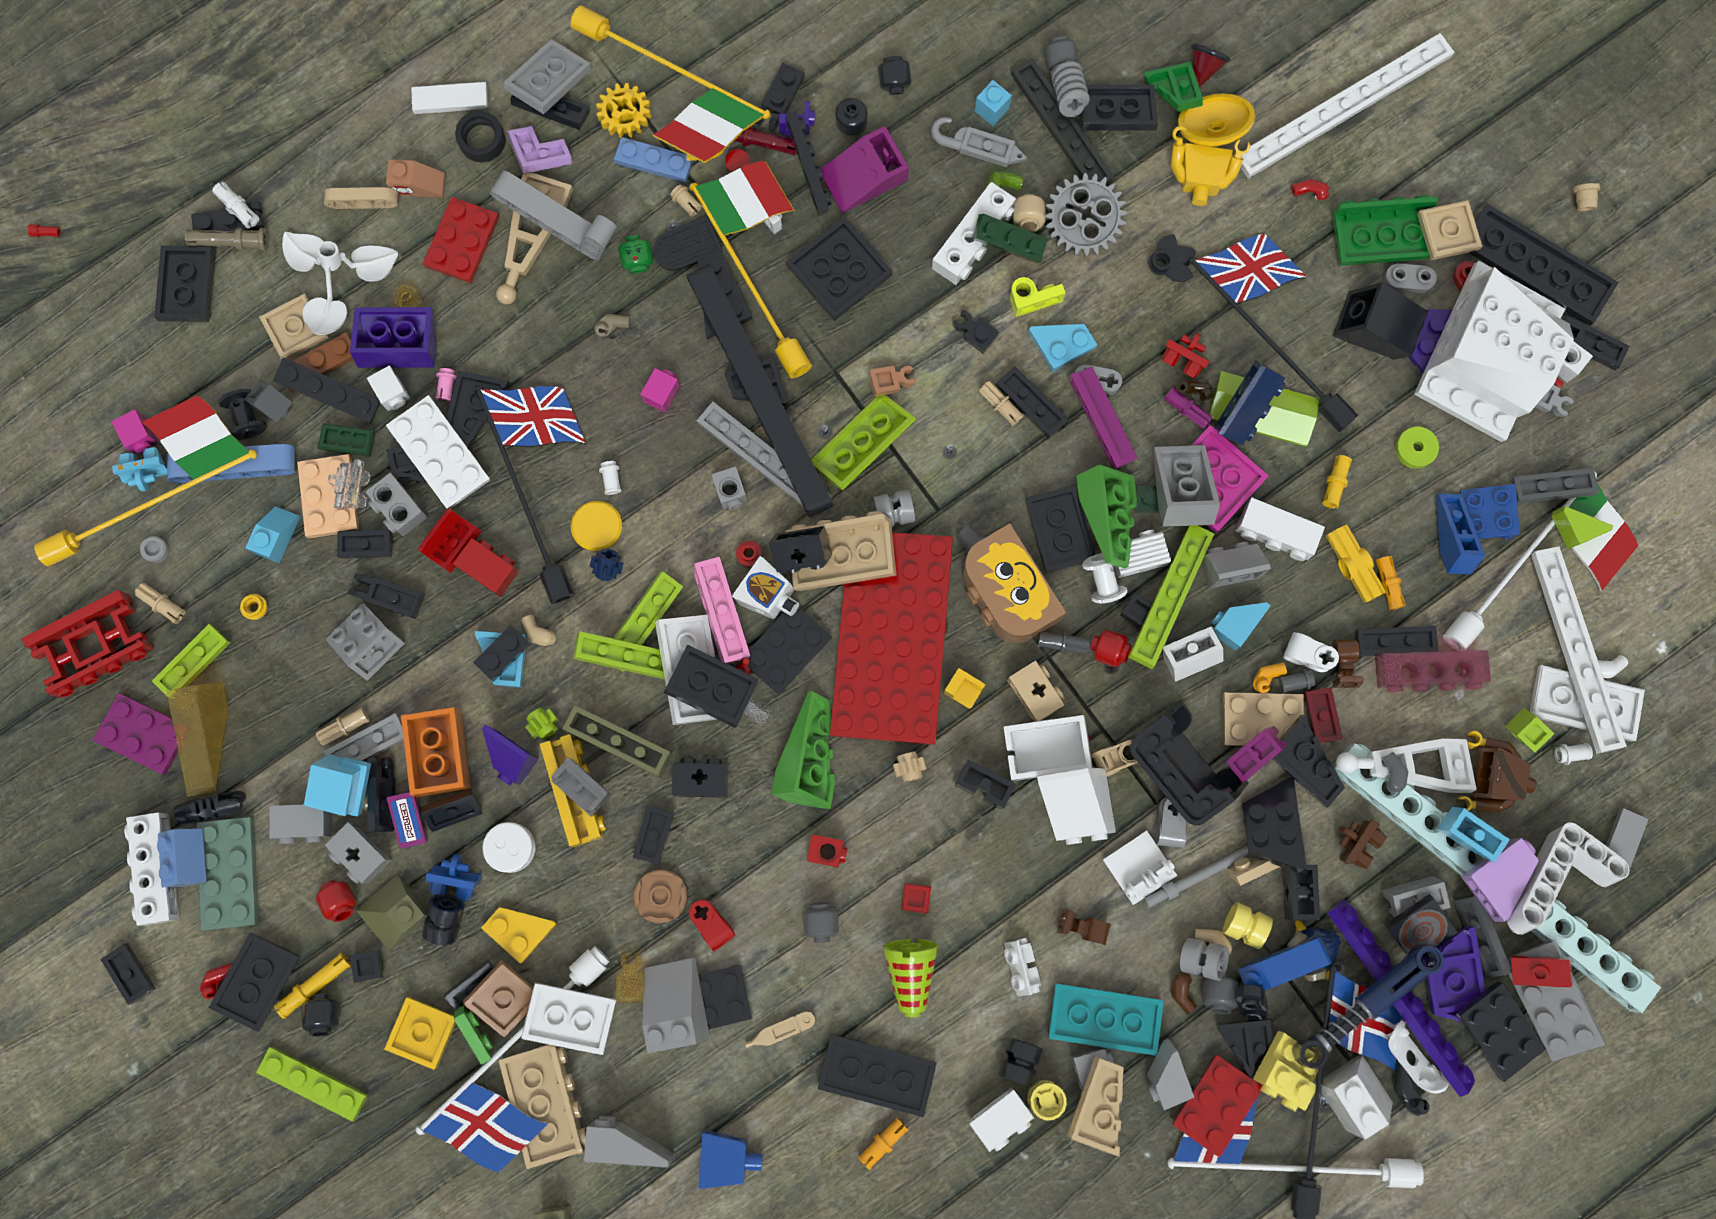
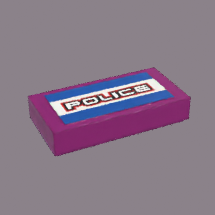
(407, 819)

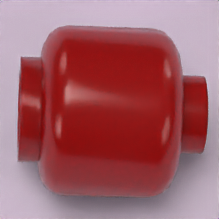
(1111, 648)
(336, 900)

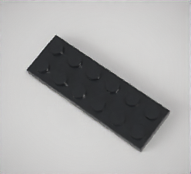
(1542, 265)

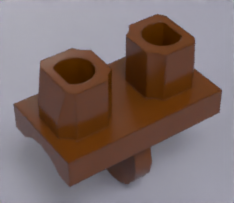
(1354, 852)

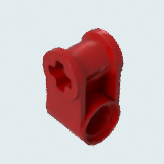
(715, 928)

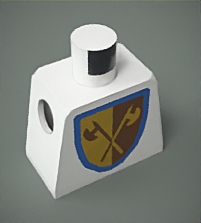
(765, 591)

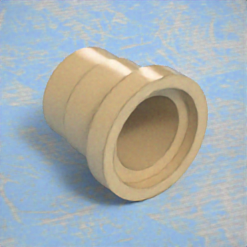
(1586, 196)

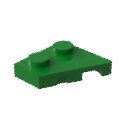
(1176, 85)

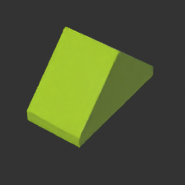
(1578, 527)

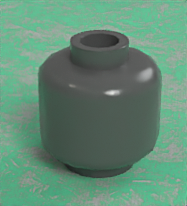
(1060, 51)
(820, 921)
(1220, 995)

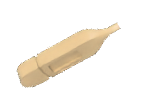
(783, 1029)

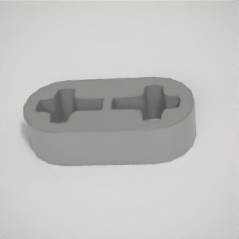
(1103, 374)

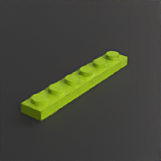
(1171, 596)

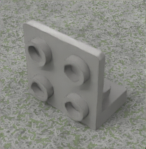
(364, 642)

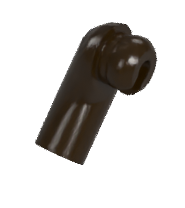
(1195, 387)

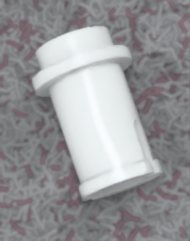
(610, 477)
(1566, 754)

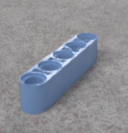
(270, 461)

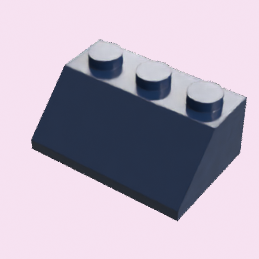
(1250, 403)

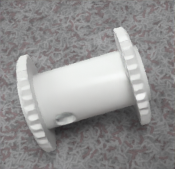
(1105, 580)

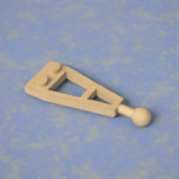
(558, 192)

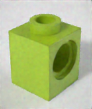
(1529, 730)

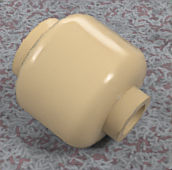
(1029, 212)

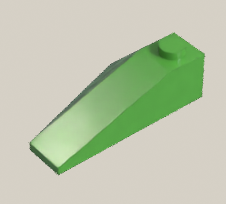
(1108, 505)

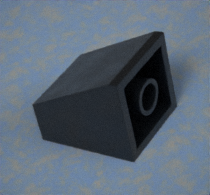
(1381, 321)

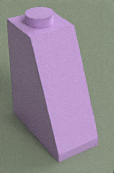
(1502, 882)

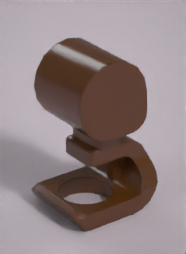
(1348, 654)
(1091, 929)

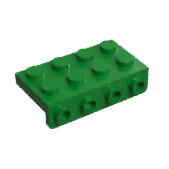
(1380, 230)

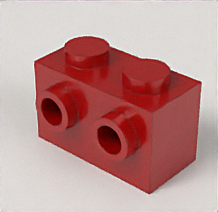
(486, 567)

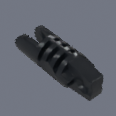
(209, 807)

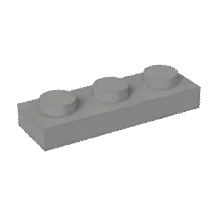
(371, 740)

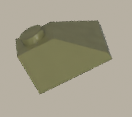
(393, 912)

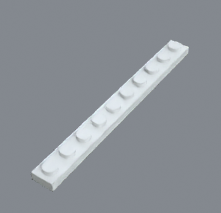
(1345, 104)

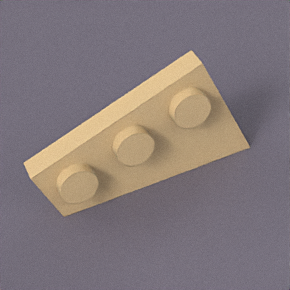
(1097, 1112)

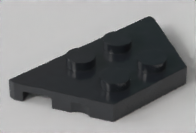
(1275, 827)

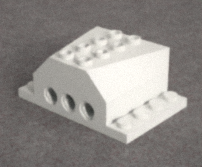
(1496, 353)

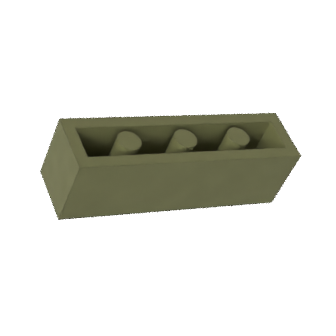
(617, 741)

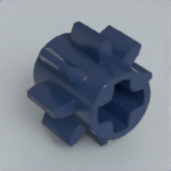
(606, 564)

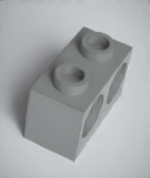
(398, 502)

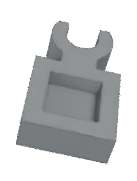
(1553, 401)

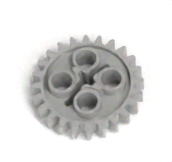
(1074, 235)

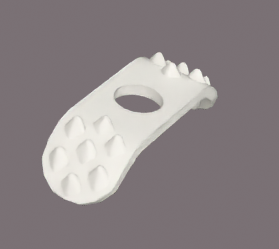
(1422, 1072)

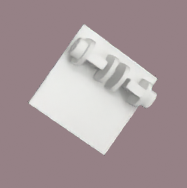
(1140, 867)

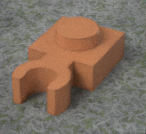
(888, 381)

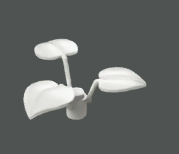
(306, 250)

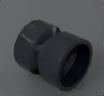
(443, 920)
(1020, 1062)

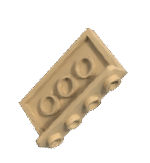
(859, 549)
(543, 1090)

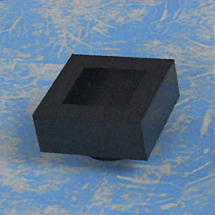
(366, 966)

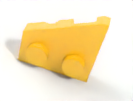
(517, 931)

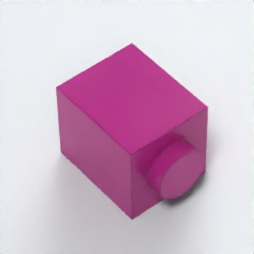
(660, 389)
(133, 433)

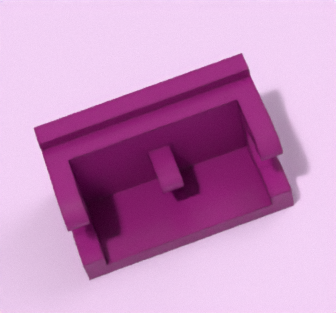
(1256, 753)

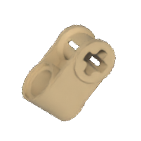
(1113, 758)

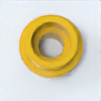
(247, 603)

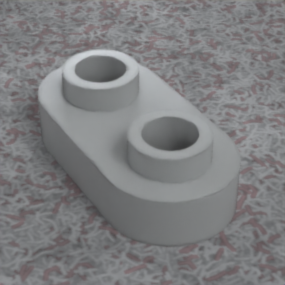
(1411, 278)

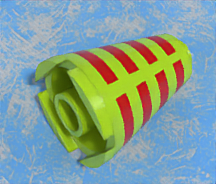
(911, 973)

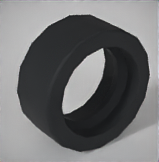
(475, 119)

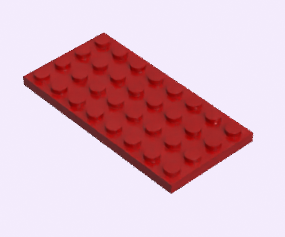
(894, 646)

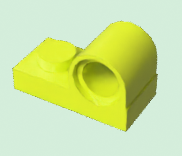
(1046, 297)

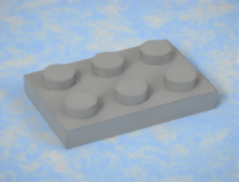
(547, 76)

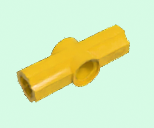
(1355, 563)

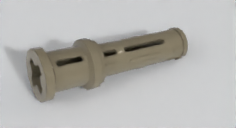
(239, 238)

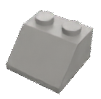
(1234, 565)

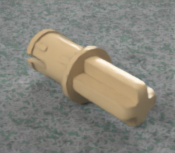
(1001, 403)
(160, 603)
(342, 726)

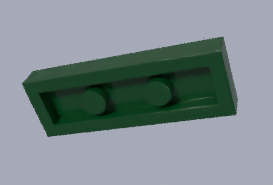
(1009, 238)

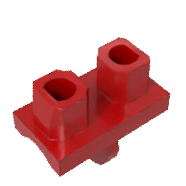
(1196, 362)

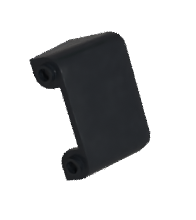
(1181, 770)

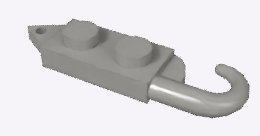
(979, 144)

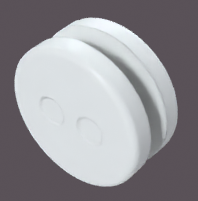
(509, 847)

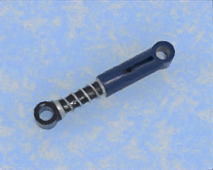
(1371, 1003)

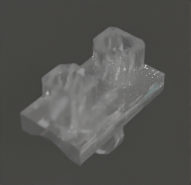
(348, 483)

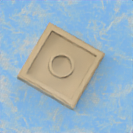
(1449, 230)
(288, 329)

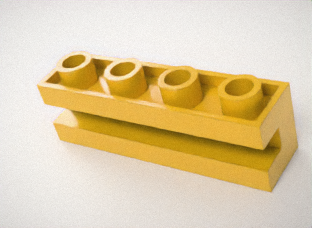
(577, 824)

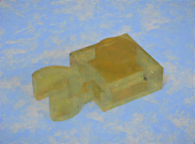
(630, 985)

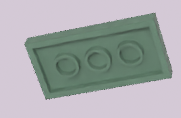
(230, 887)

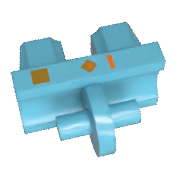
(140, 471)

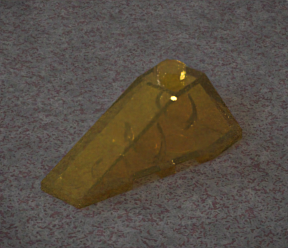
(199, 729)

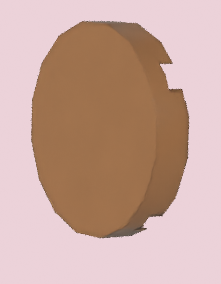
(660, 896)

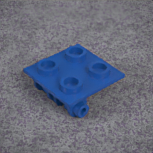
(1493, 511)

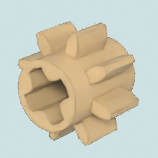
(909, 767)

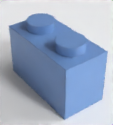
(181, 857)

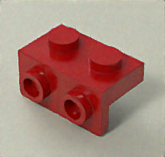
(448, 539)

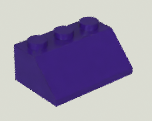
(393, 337)

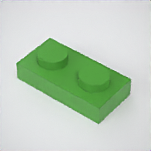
(468, 1025)

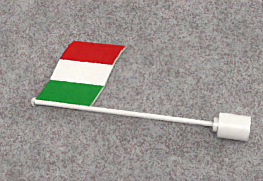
(1600, 555)

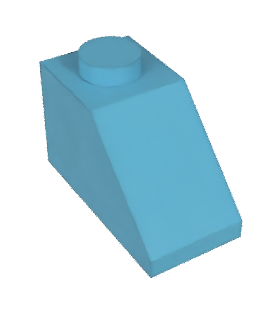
(273, 534)
(1238, 623)
(1473, 833)

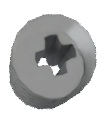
(1070, 88)

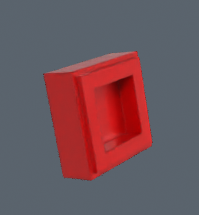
(916, 898)

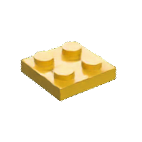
(421, 1033)

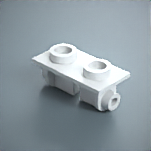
(1024, 979)

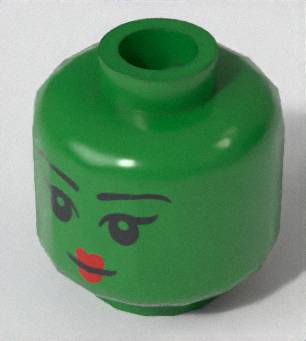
(635, 254)

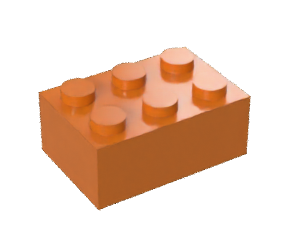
(435, 752)

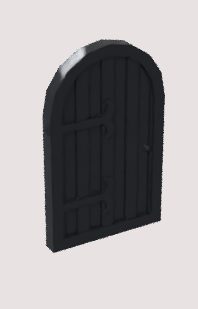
(686, 245)

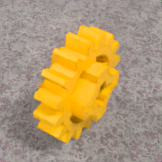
(625, 101)

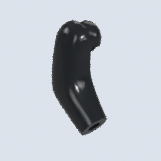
(1407, 1094)

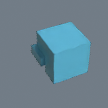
(337, 785)

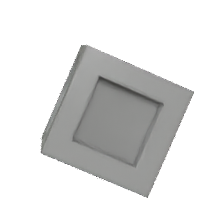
(725, 478)

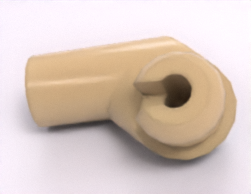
(536, 634)

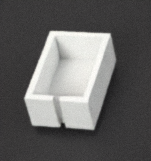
(1048, 747)

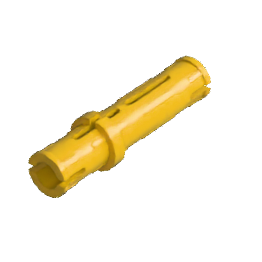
(304, 992)

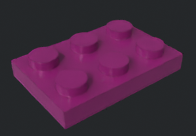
(139, 734)

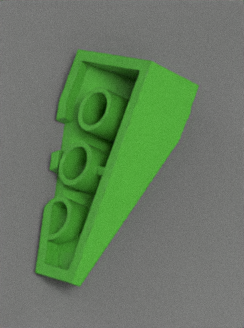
(804, 767)

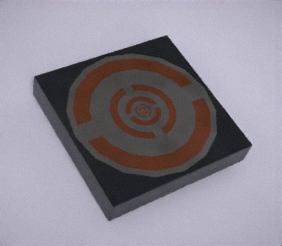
(1421, 926)

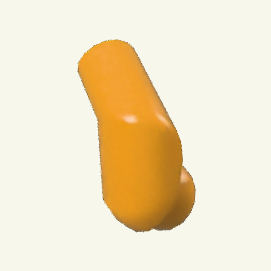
(1266, 674)

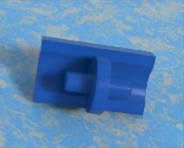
(453, 874)

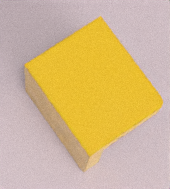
(964, 688)

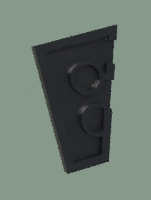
(465, 408)
(1308, 764)

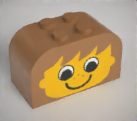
(1009, 588)

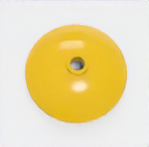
(1219, 120)

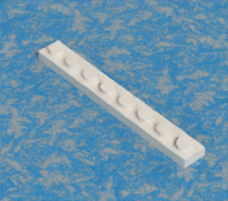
(1578, 650)

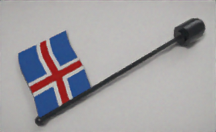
(1369, 1040)

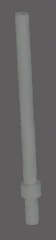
(1172, 889)

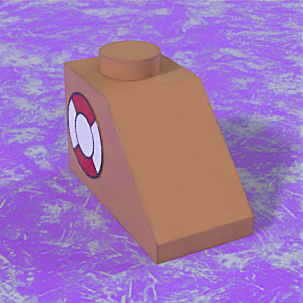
(415, 179)

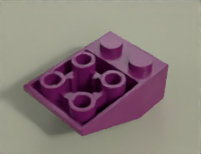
(865, 170)

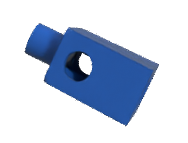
(725, 1160)

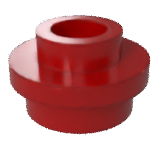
(745, 561)

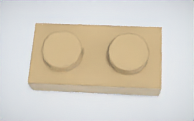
(1248, 869)

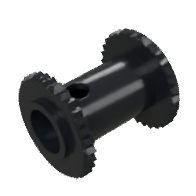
(242, 414)

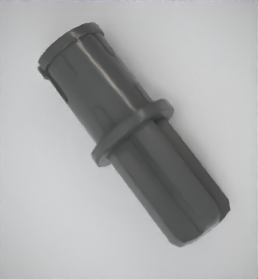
(1064, 642)

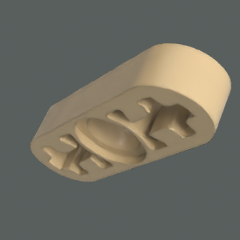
(360, 198)

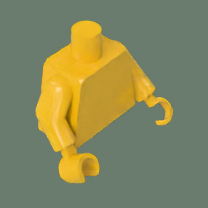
(1204, 168)

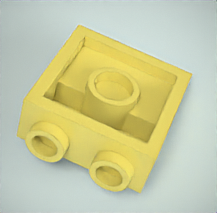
(1284, 1076)

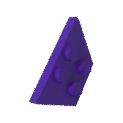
(1429, 337)
(1459, 978)

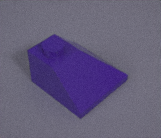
(508, 757)

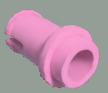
(445, 384)

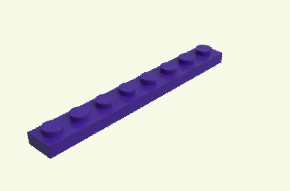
(1408, 1006)

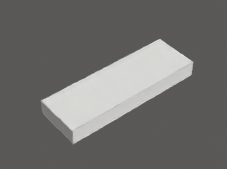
(450, 98)

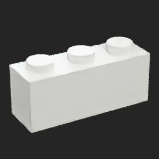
(1279, 530)

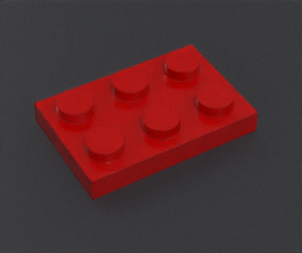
(461, 240)
(1218, 1106)

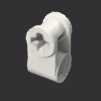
(1307, 653)

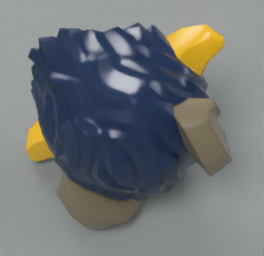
(1329, 939)

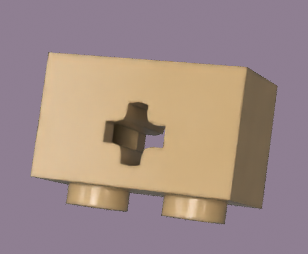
(1022, 685)

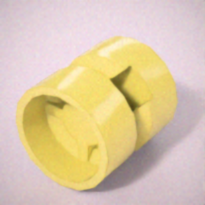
(1251, 927)
(1046, 1099)

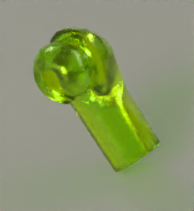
(1006, 179)

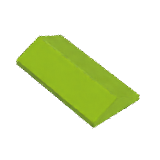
(1290, 415)
(862, 441)

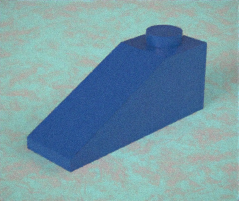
(1457, 535)
(1285, 964)

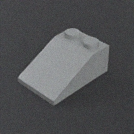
(1185, 486)
(673, 1006)
(620, 1144)

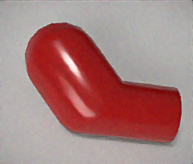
(1310, 185)
(212, 981)

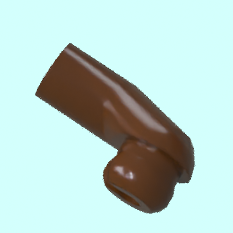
(1180, 991)

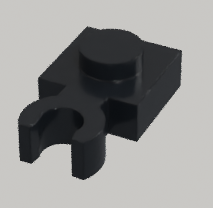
(978, 333)

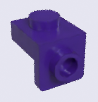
(808, 117)

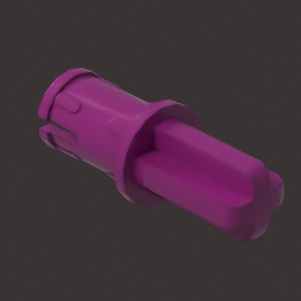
(1188, 408)

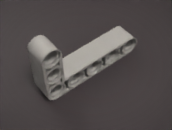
(553, 217)

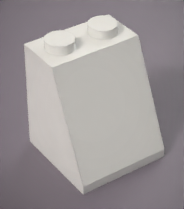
(1078, 804)
(1358, 1098)

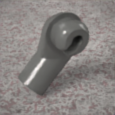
(1398, 774)

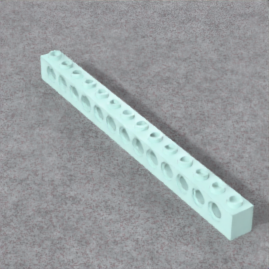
(1640, 985)

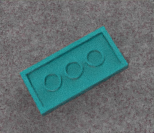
(1105, 1019)

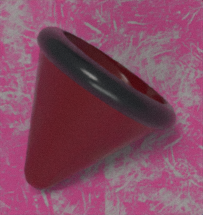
(1206, 62)

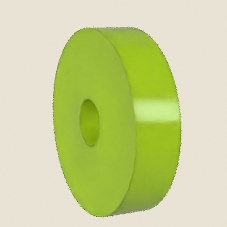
(1408, 455)

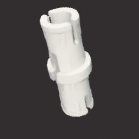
(235, 204)

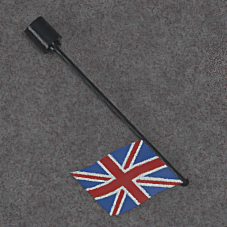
(1250, 272)
(529, 420)

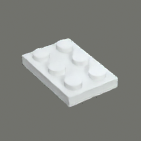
(568, 1018)

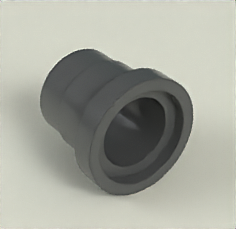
(969, 537)

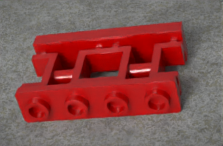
(79, 625)

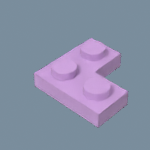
(537, 156)

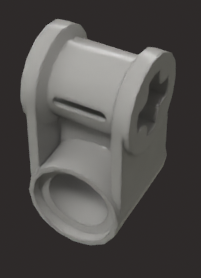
(1170, 827)

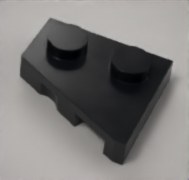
(1248, 1042)

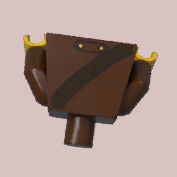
(1499, 776)

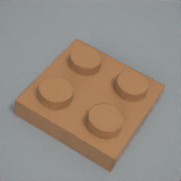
(500, 998)

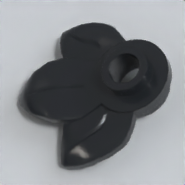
(1174, 258)

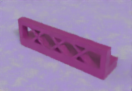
(1102, 417)

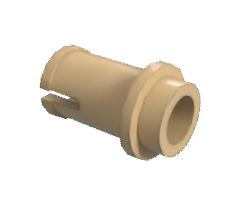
(685, 199)

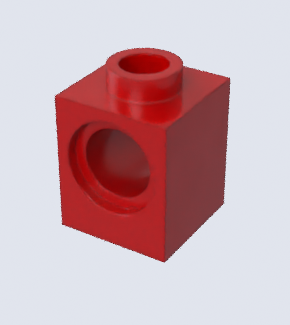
(814, 851)

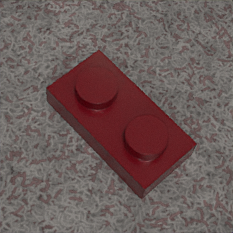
(1323, 715)

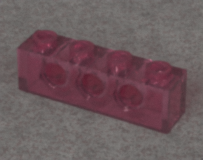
(1473, 663)

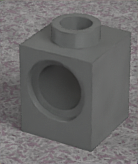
(269, 401)

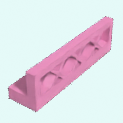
(720, 610)

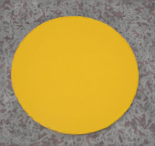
(596, 525)

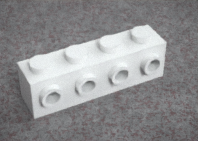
(960, 249)
(151, 902)

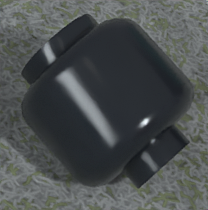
(894, 75)
(851, 116)
(320, 1015)

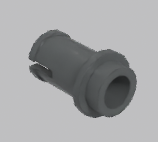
(1297, 681)

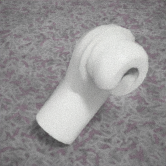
(1612, 668)

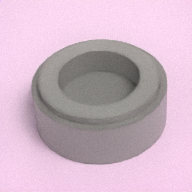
(154, 549)

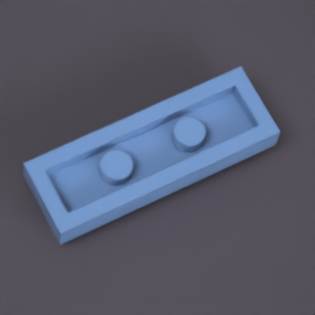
(653, 160)

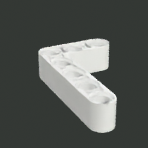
(1561, 850)

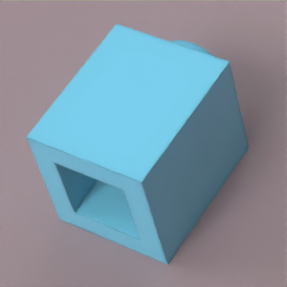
(992, 103)

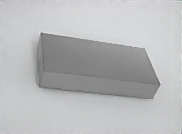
(1626, 834)

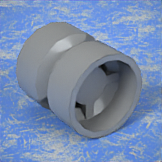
(901, 502)
(1204, 959)

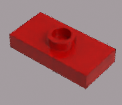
(1541, 971)

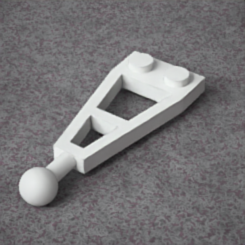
(1454, 760)

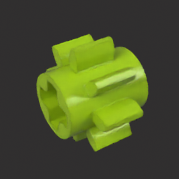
(541, 723)

